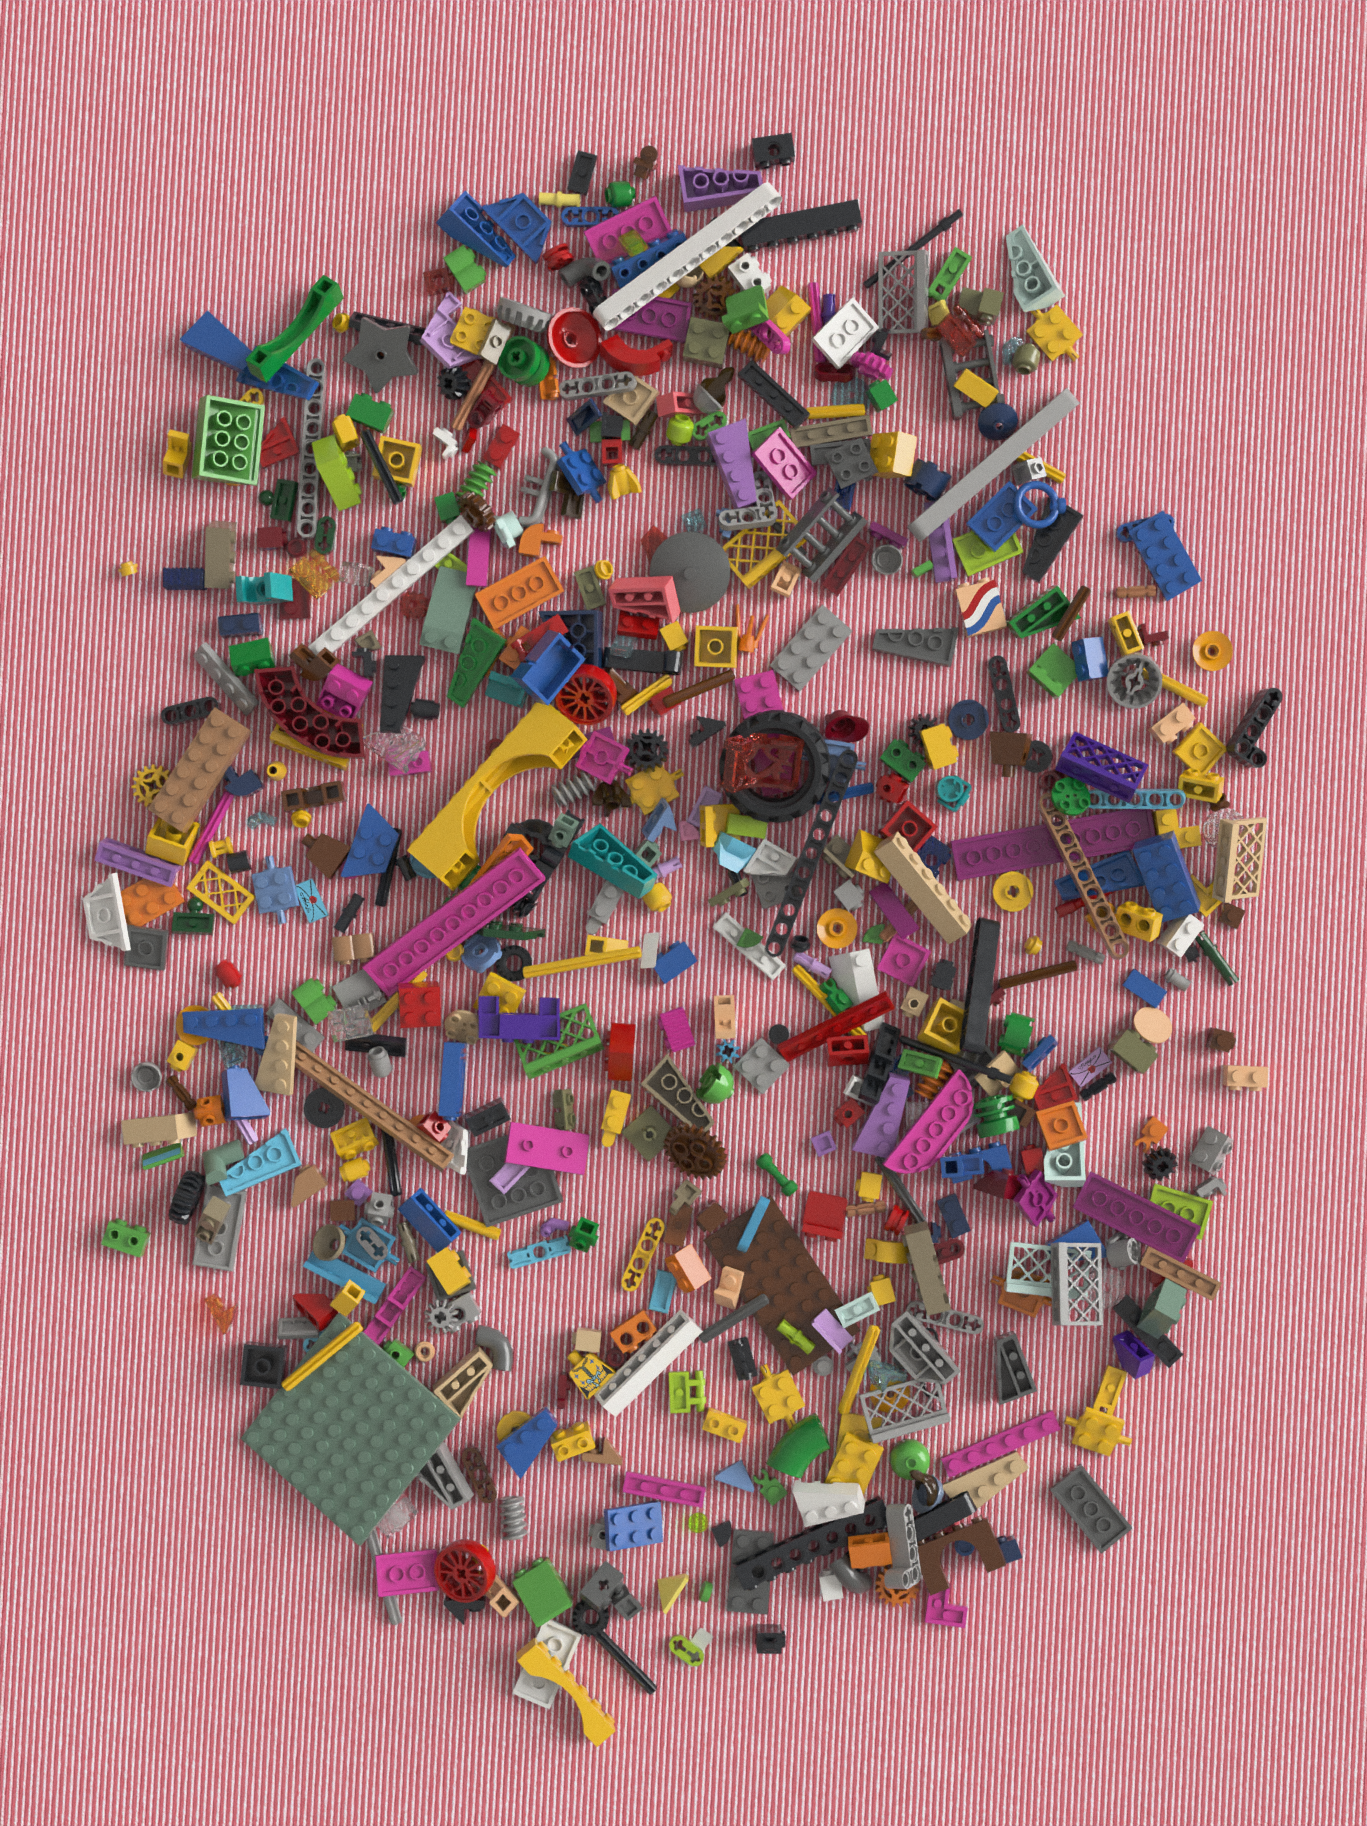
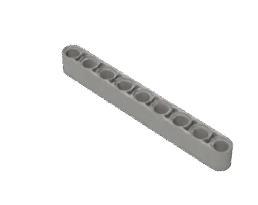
(309, 459)

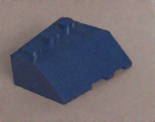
(584, 632)

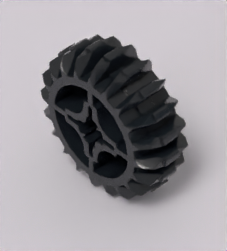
(186, 1197)

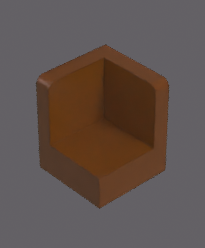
(1023, 1112)
(342, 1210)

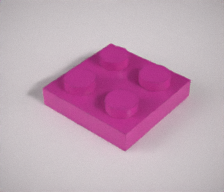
(903, 960)

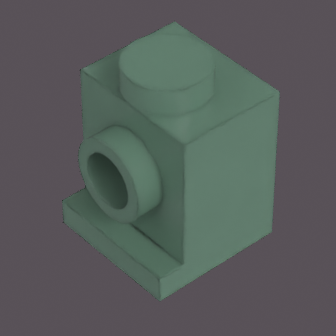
(563, 831)
(652, 852)

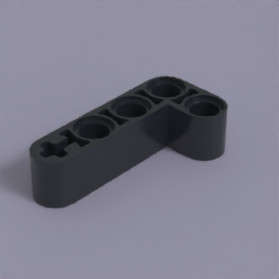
(645, 661)
(1257, 726)

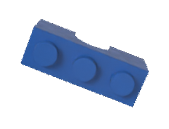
(995, 1155)

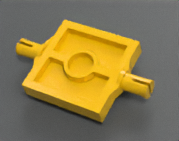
(1054, 333)
(650, 787)
(778, 1396)
(1097, 1431)

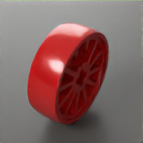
(587, 696)
(464, 1570)

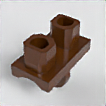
(645, 162)

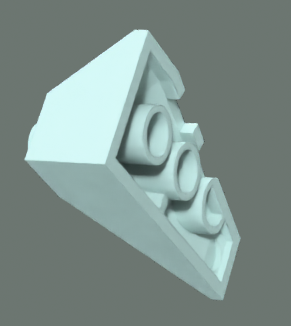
(1032, 278)
(1067, 1164)

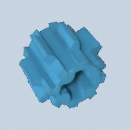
(724, 1056)

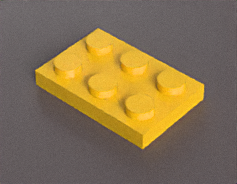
(854, 1461)

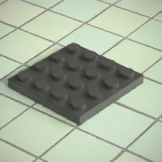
(532, 1191)

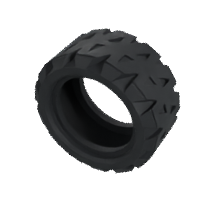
(817, 752)

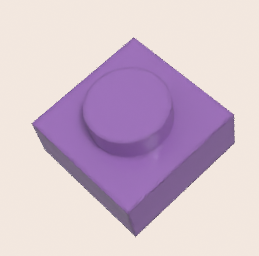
(823, 1143)
(358, 1192)

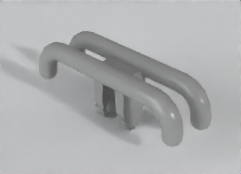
(542, 495)

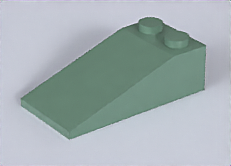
(448, 611)

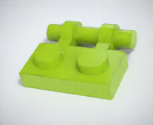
(680, 1391)

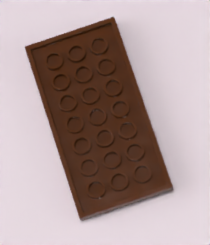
(786, 1275)

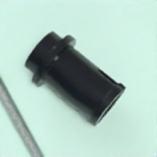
(405, 867)

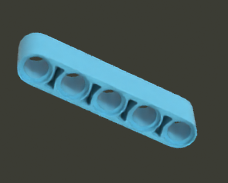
(1145, 802)

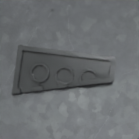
(919, 644)

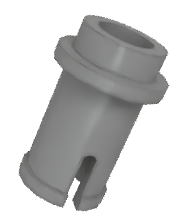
(1177, 979)

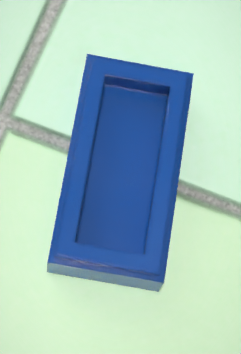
(1144, 988)

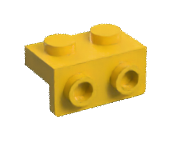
(572, 1441)

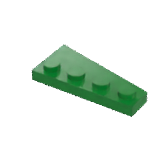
(478, 655)

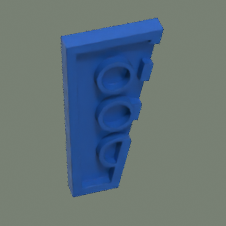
(1112, 874)

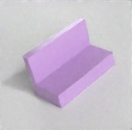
(831, 1330)

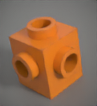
(210, 1110)

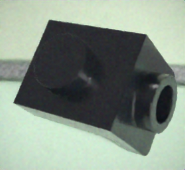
(879, 340)
(370, 665)

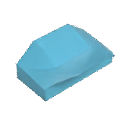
(732, 852)

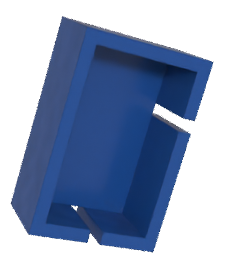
(548, 667)

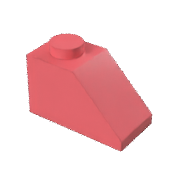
(676, 403)

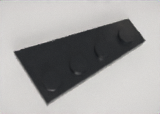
(1049, 542)
(399, 683)

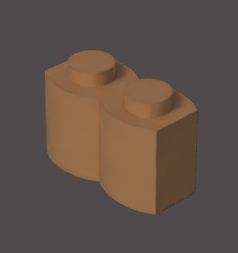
(353, 947)

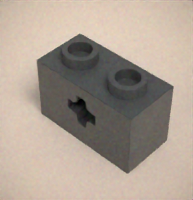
(604, 1576)

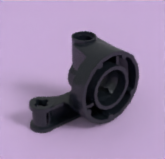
(551, 856)

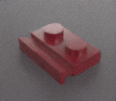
(300, 606)

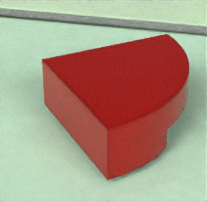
(469, 439)

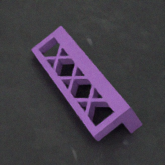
(942, 552)
(136, 862)

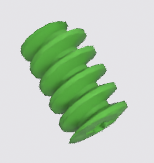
(477, 480)

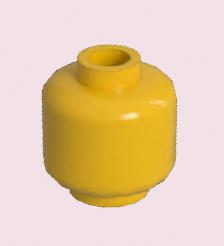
(658, 898)
(1023, 1086)

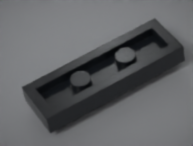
(393, 1045)

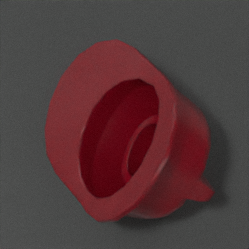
(845, 727)

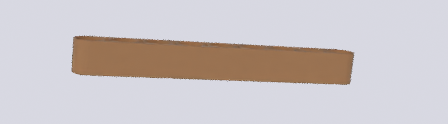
(1083, 886)

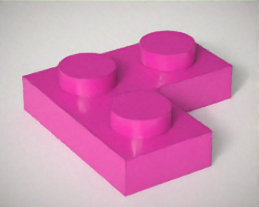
(942, 1613)

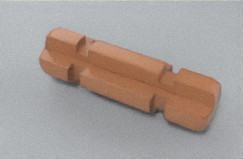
(1136, 591)
(865, 1208)

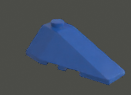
(469, 226)

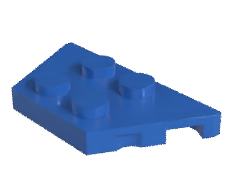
(522, 223)
(371, 846)

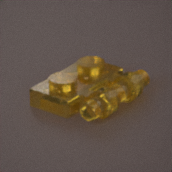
(311, 578)

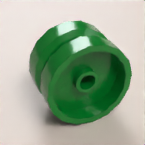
(524, 361)

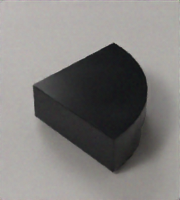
(722, 1532)

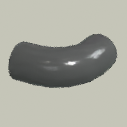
(583, 268)
(498, 1345)
(850, 1578)

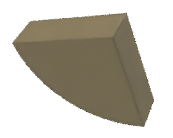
(368, 641)

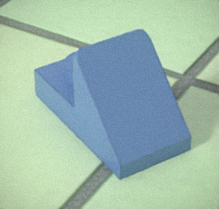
(660, 817)

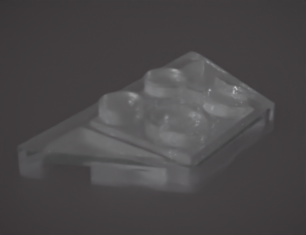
(396, 747)

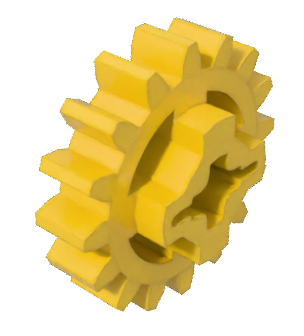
(156, 778)

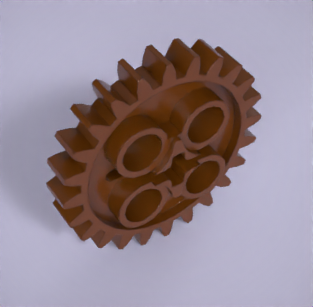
(695, 1151)

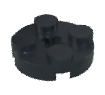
(318, 1118)

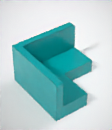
(505, 690)

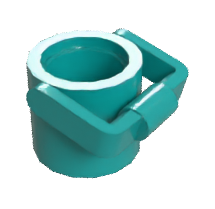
(951, 789)

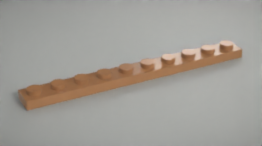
(372, 1108)

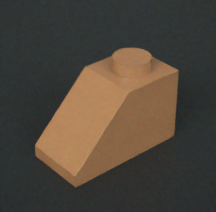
(307, 1184)

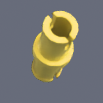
(559, 199)

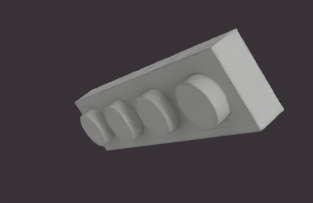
(226, 679)

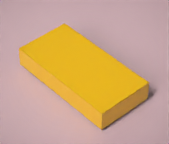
(976, 388)

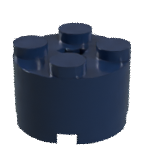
(927, 480)

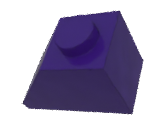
(1133, 1354)

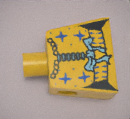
(589, 1372)

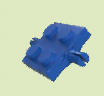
(581, 472)

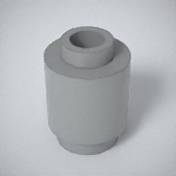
(379, 1062)

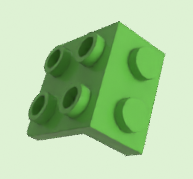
(745, 309)

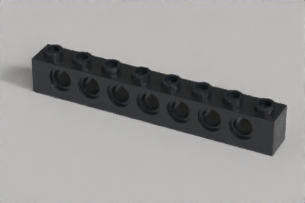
(800, 1541)

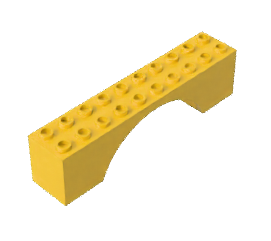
(538, 741)

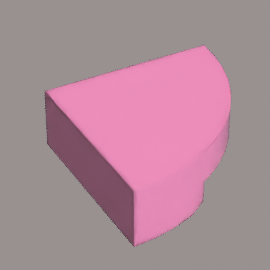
(688, 831)

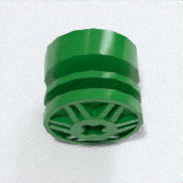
(995, 1116)

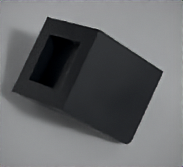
(611, 426)

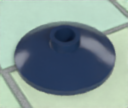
(996, 414)

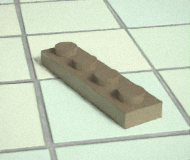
(831, 431)

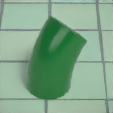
(799, 1447)

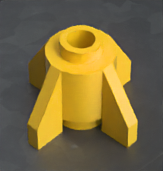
(622, 482)

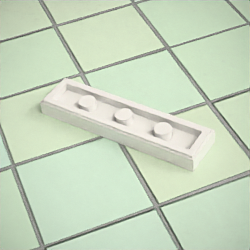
(732, 931)

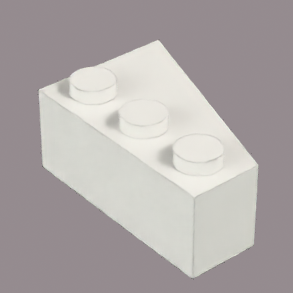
(827, 1502)

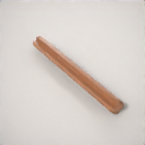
(475, 390)

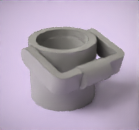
(1122, 1252)

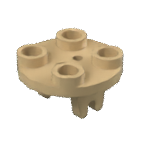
(462, 1026)

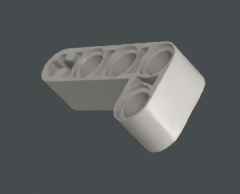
(903, 1546)

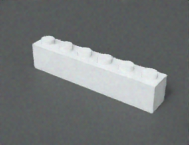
(648, 1363)

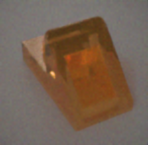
(223, 1318)

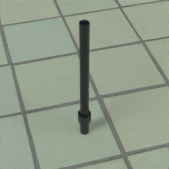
(943, 225)
(992, 1072)

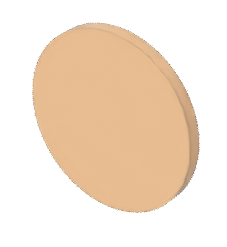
(1152, 1025)

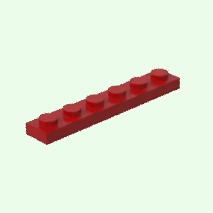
(836, 1026)

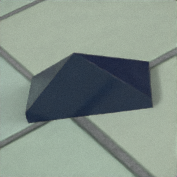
(584, 417)

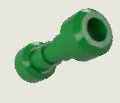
(765, 1162)

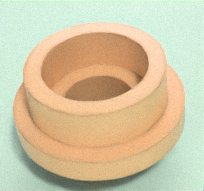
(424, 1358)

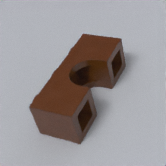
(313, 797)

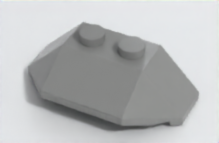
(920, 1351)

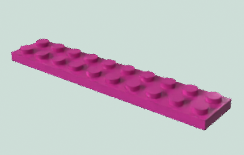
(454, 921)

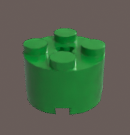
(1017, 1034)

